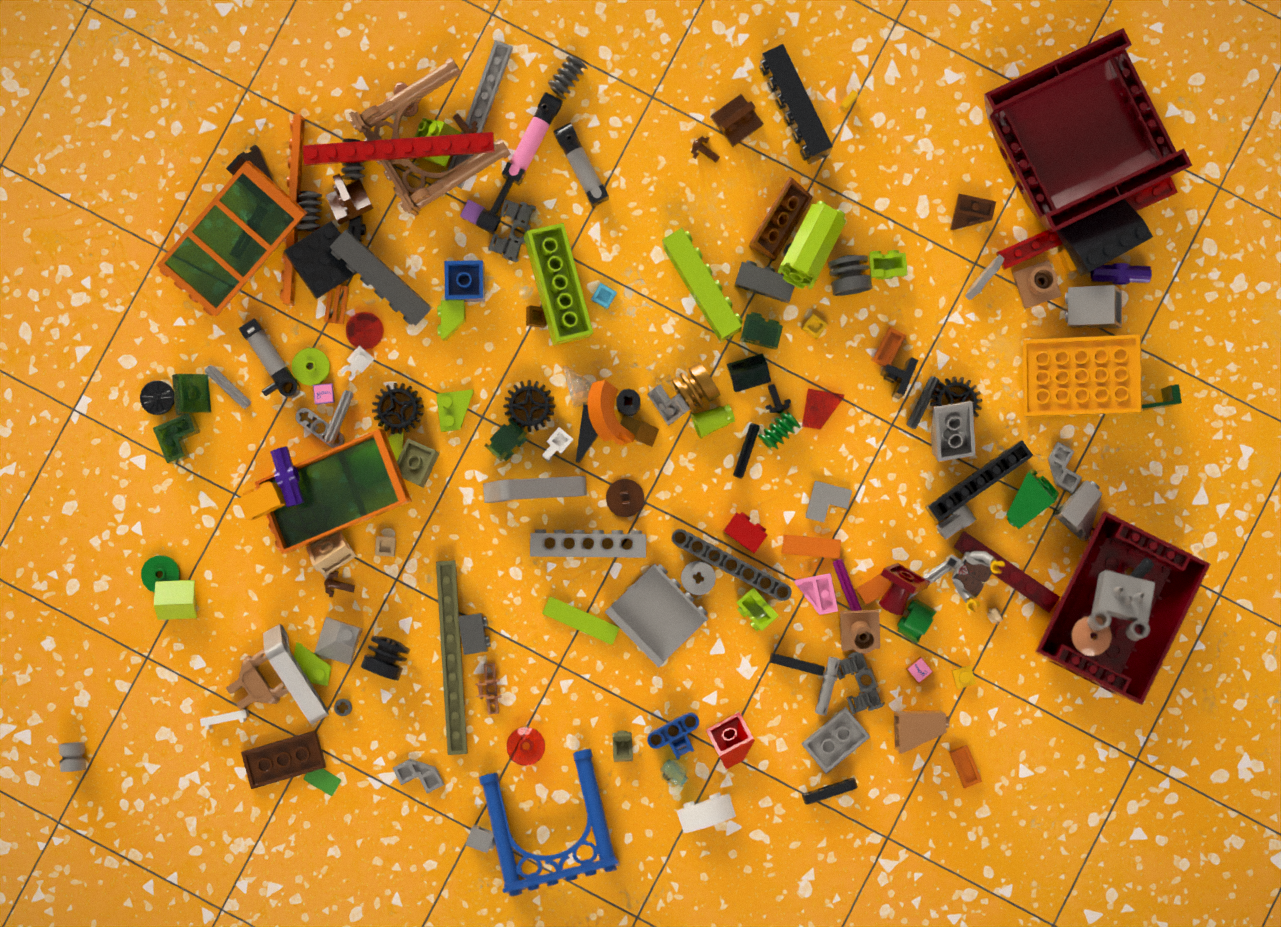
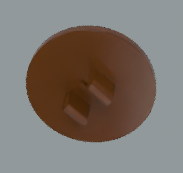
(625, 498)

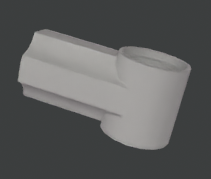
(958, 520)

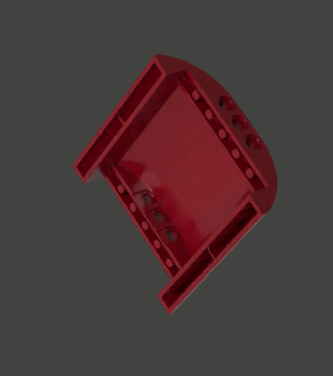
(1081, 133)

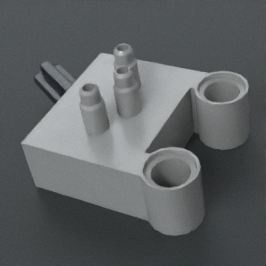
(1124, 598)

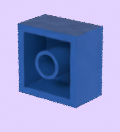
(465, 280)

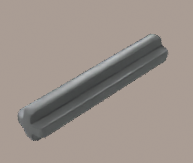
(923, 402)

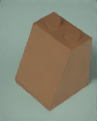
(917, 728)

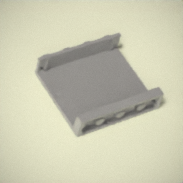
(657, 614)

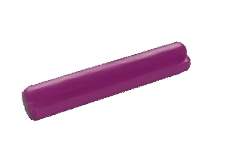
(846, 585)

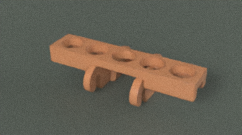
(487, 683)

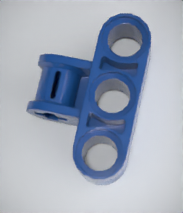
(678, 740)

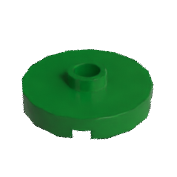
(159, 563)

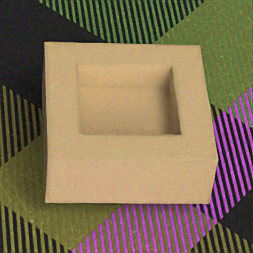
(385, 546)

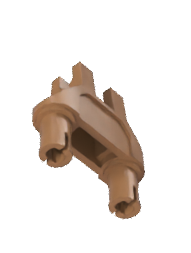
(255, 683)

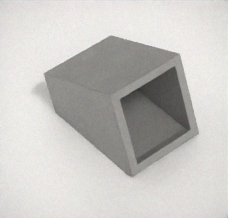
(1094, 307)

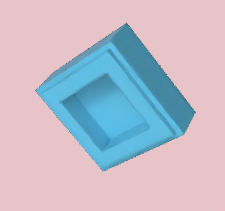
(604, 296)

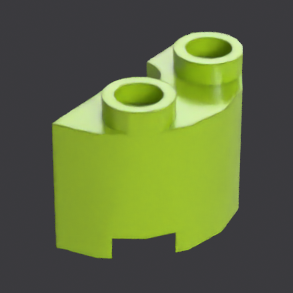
(887, 265)
(756, 609)

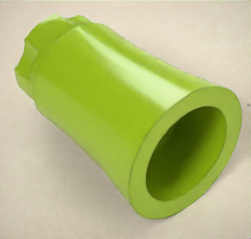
(712, 420)

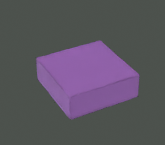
(471, 211)

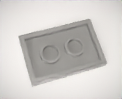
(835, 740)

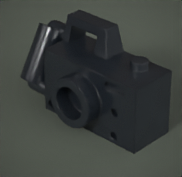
(357, 227)

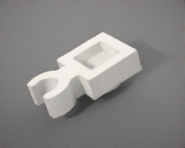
(358, 360)

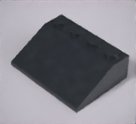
(1103, 236)

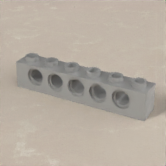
(538, 547)

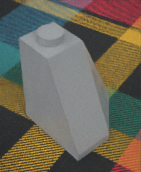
(1080, 509)

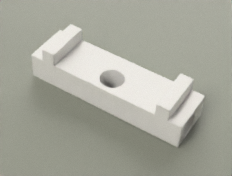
(208, 721)

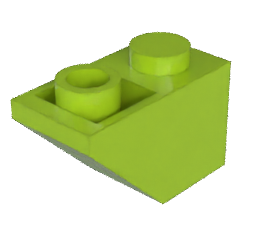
(452, 317)

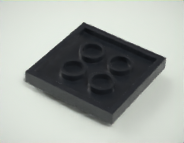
(316, 263)

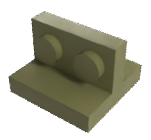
(417, 462)

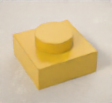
(963, 677)

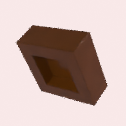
(535, 317)

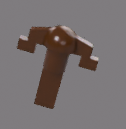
(463, 126)
(697, 145)
(330, 583)

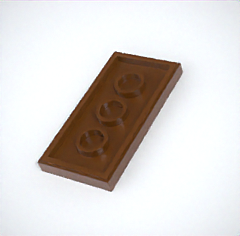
(283, 759)

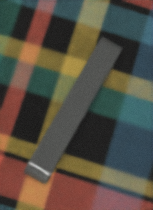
(741, 565)

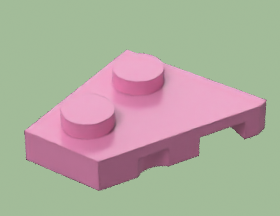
(819, 592)

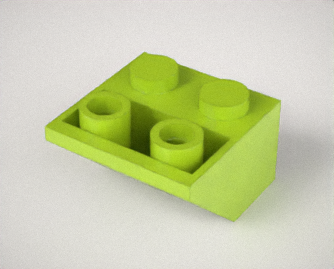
(431, 127)

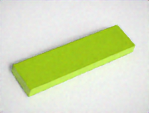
(581, 620)

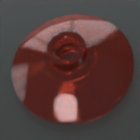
(525, 756)

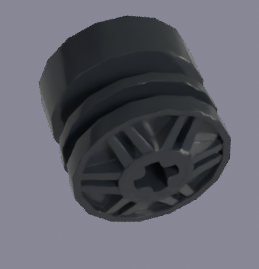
(385, 657)

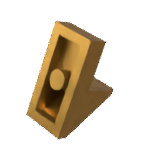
(643, 431)

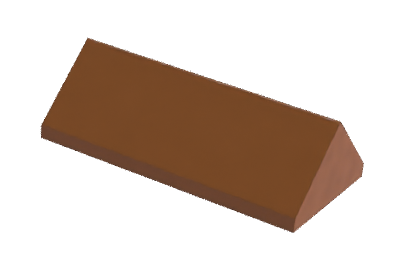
(781, 219)

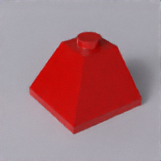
(731, 740)

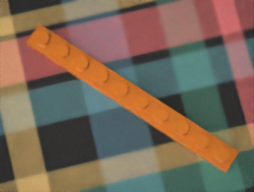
(295, 162)

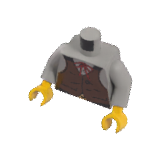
(972, 574)

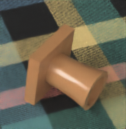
(1030, 290)
(857, 622)

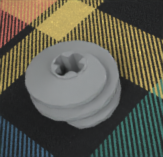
(690, 584)

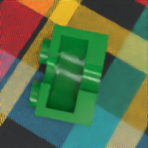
(917, 620)

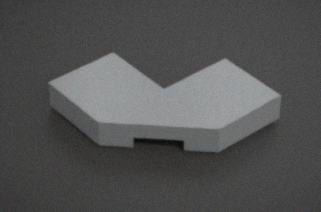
(1061, 475)
(427, 774)

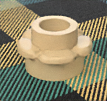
(994, 615)

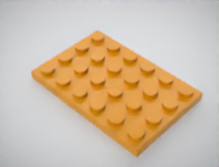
(1082, 376)

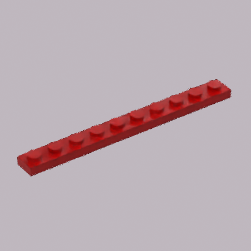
(399, 148)
(1047, 240)

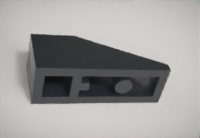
(586, 436)

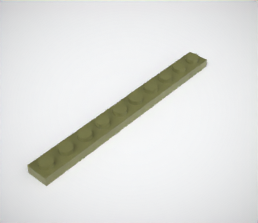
(451, 657)

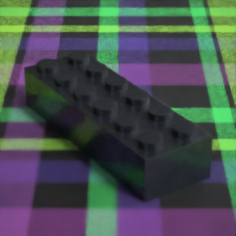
(795, 104)

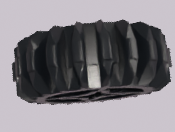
(950, 395)
(406, 405)
(538, 406)

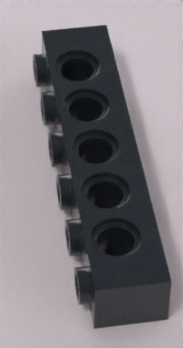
(979, 481)

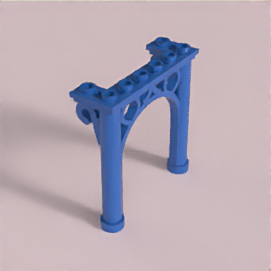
(595, 819)

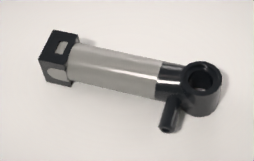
(581, 165)
(270, 358)

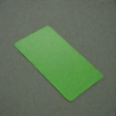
(323, 780)

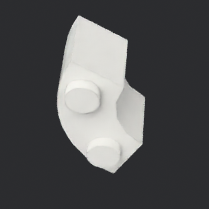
(706, 813)

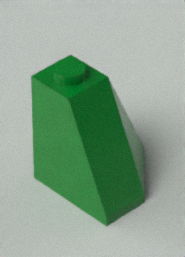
(1032, 499)

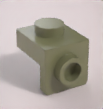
(622, 746)

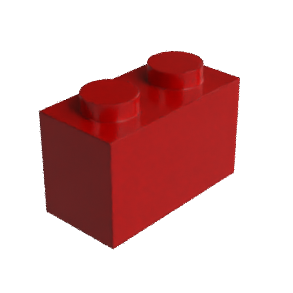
(745, 532)

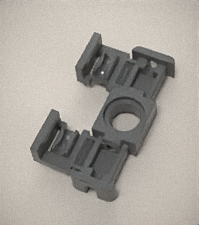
(512, 246)
(871, 696)

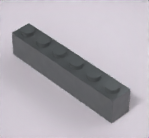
(381, 277)

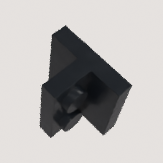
(902, 377)

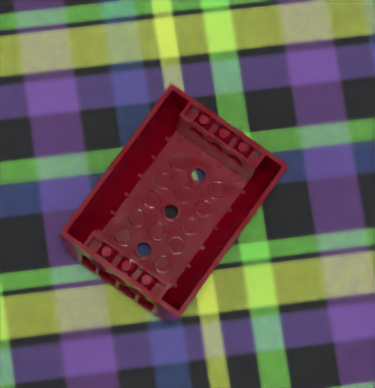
(1126, 665)

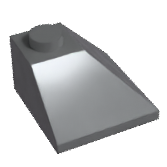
(338, 640)

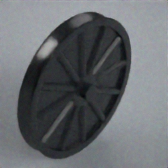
(157, 397)

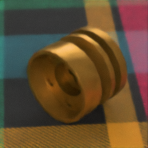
(695, 387)

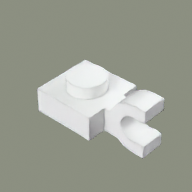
(558, 442)

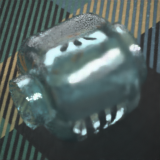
(674, 773)

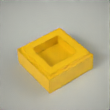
(848, 101)
(814, 326)

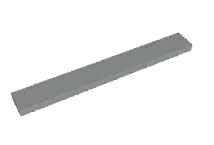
(485, 93)

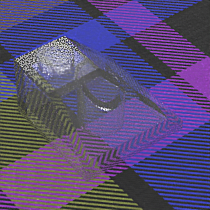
(578, 387)

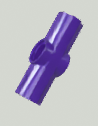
(1121, 274)
(287, 476)

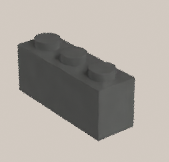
(763, 282)

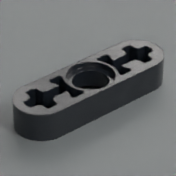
(797, 664)
(829, 791)

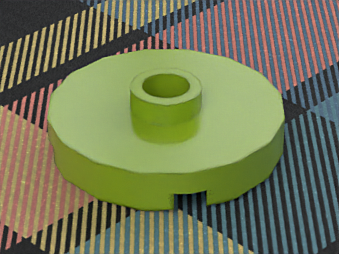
(318, 373)

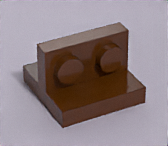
(737, 120)
(348, 200)

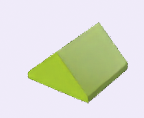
(175, 599)

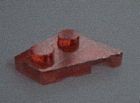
(819, 407)

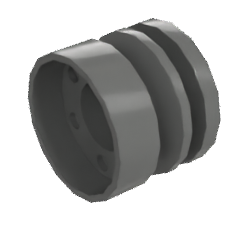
(850, 275)

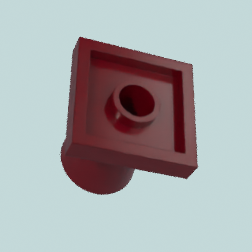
(903, 583)

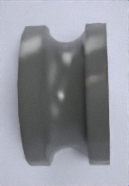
(346, 712)

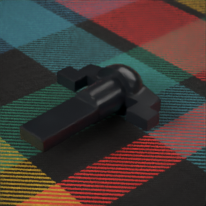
(779, 408)

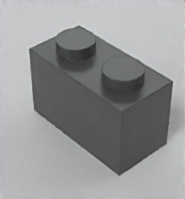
(473, 633)

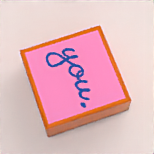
(919, 670)

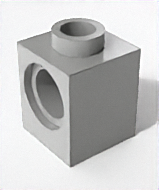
(481, 839)

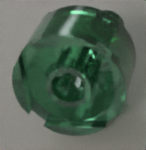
(505, 440)

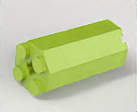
(812, 245)

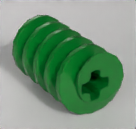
(779, 430)

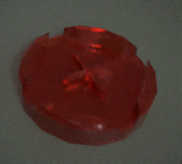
(364, 330)

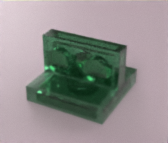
(191, 393)

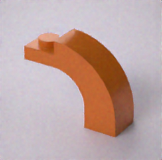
(602, 414)

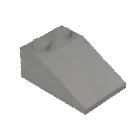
(953, 431)

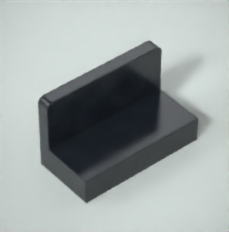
(749, 372)

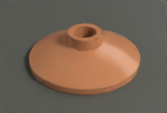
(1083, 642)

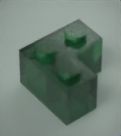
(759, 332)
(171, 437)

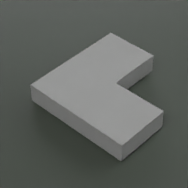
(668, 408)
(822, 496)

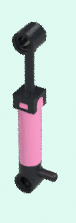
(522, 157)

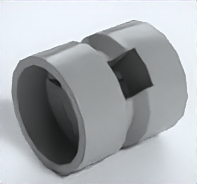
(72, 756)

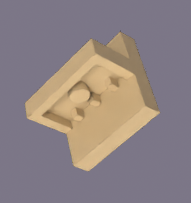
(330, 553)

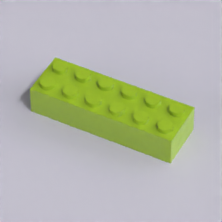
(558, 284)
(701, 285)

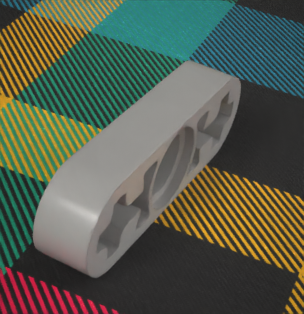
(305, 424)

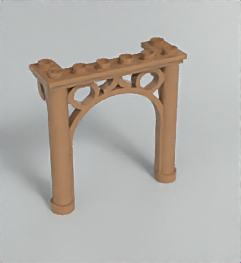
(400, 103)

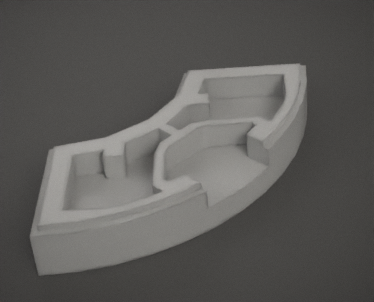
(984, 277)

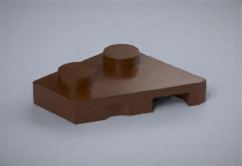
(971, 211)

